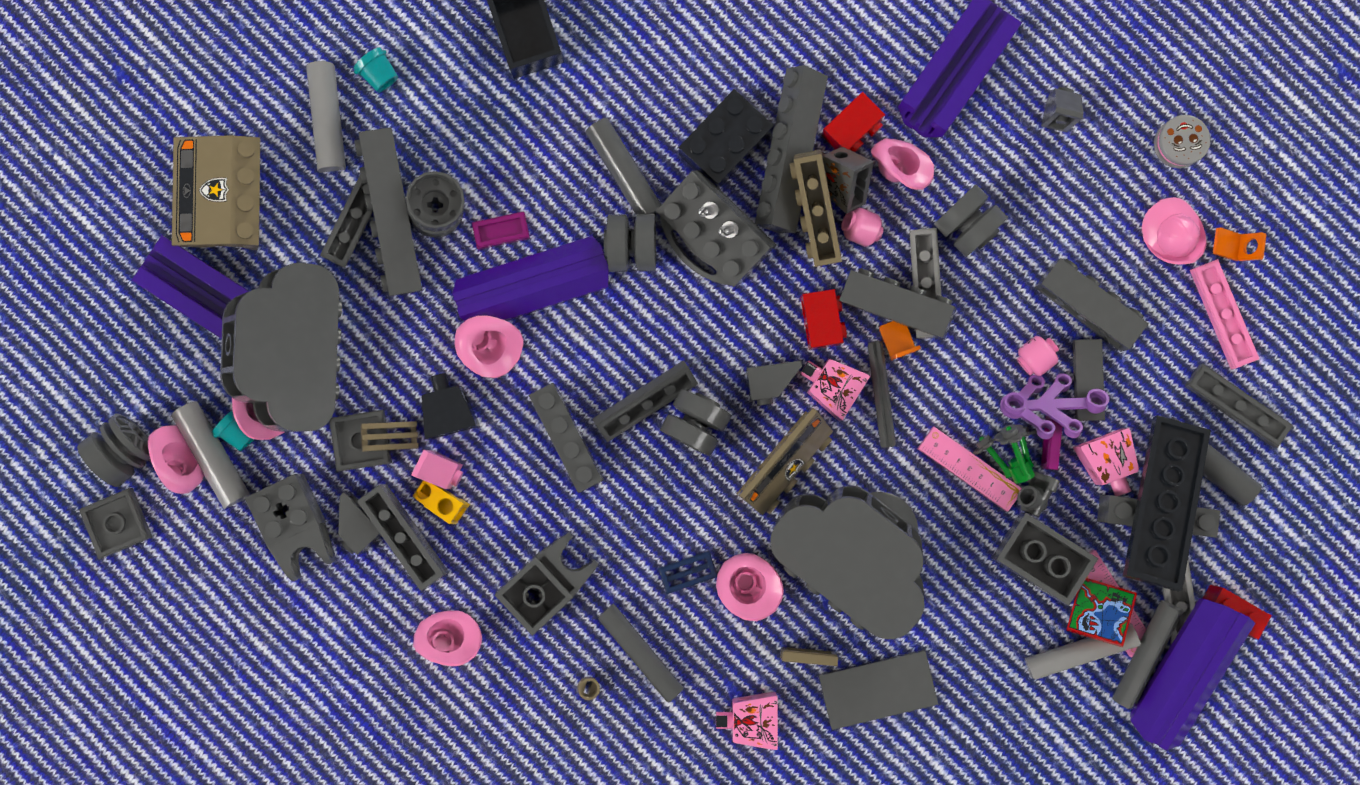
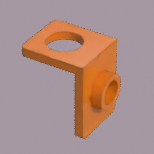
(1233, 245)
(897, 340)

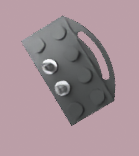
(713, 231)

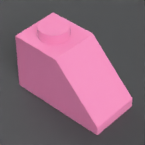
(438, 469)

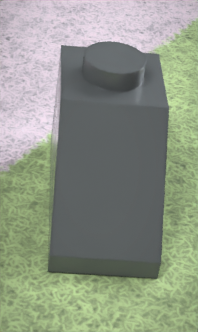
(1062, 109)
(770, 381)
(355, 526)

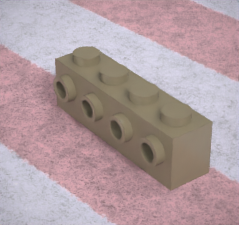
(817, 208)

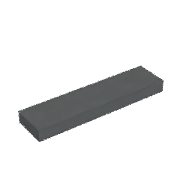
(1238, 405)

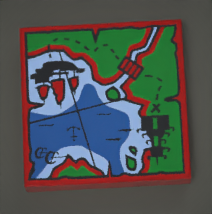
(1102, 612)

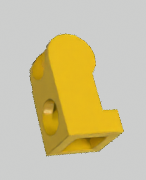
(441, 502)

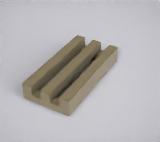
(391, 425)
(809, 656)

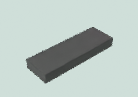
(1087, 374)

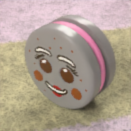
(1182, 141)

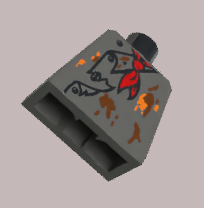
(847, 178)

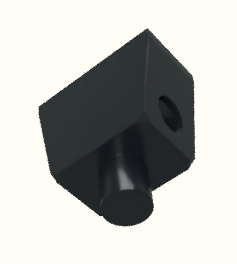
(446, 409)

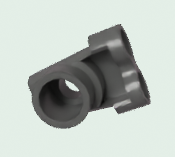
(1036, 495)

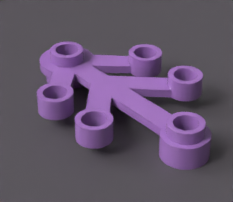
(1050, 406)

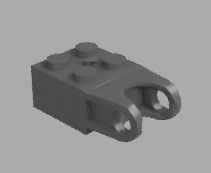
(292, 532)
(551, 577)

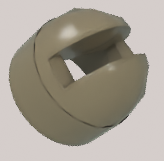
(593, 690)

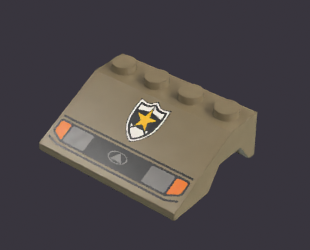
(216, 191)
(785, 462)

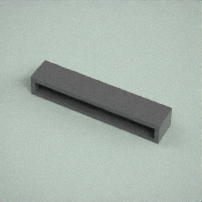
(793, 134)
(389, 211)

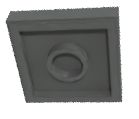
(348, 444)
(115, 523)

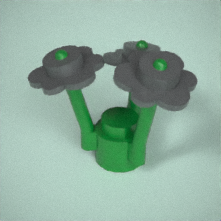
(1020, 466)

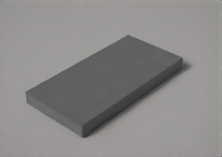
(878, 689)

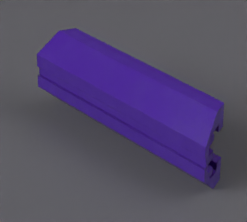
(957, 68)
(533, 282)
(187, 284)
(1189, 673)

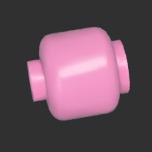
(862, 227)
(1038, 355)

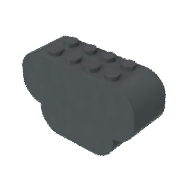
(284, 348)
(854, 557)

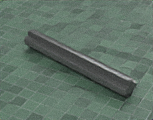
(881, 394)

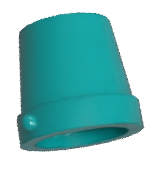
(376, 69)
(231, 433)

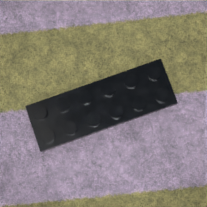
(1167, 503)

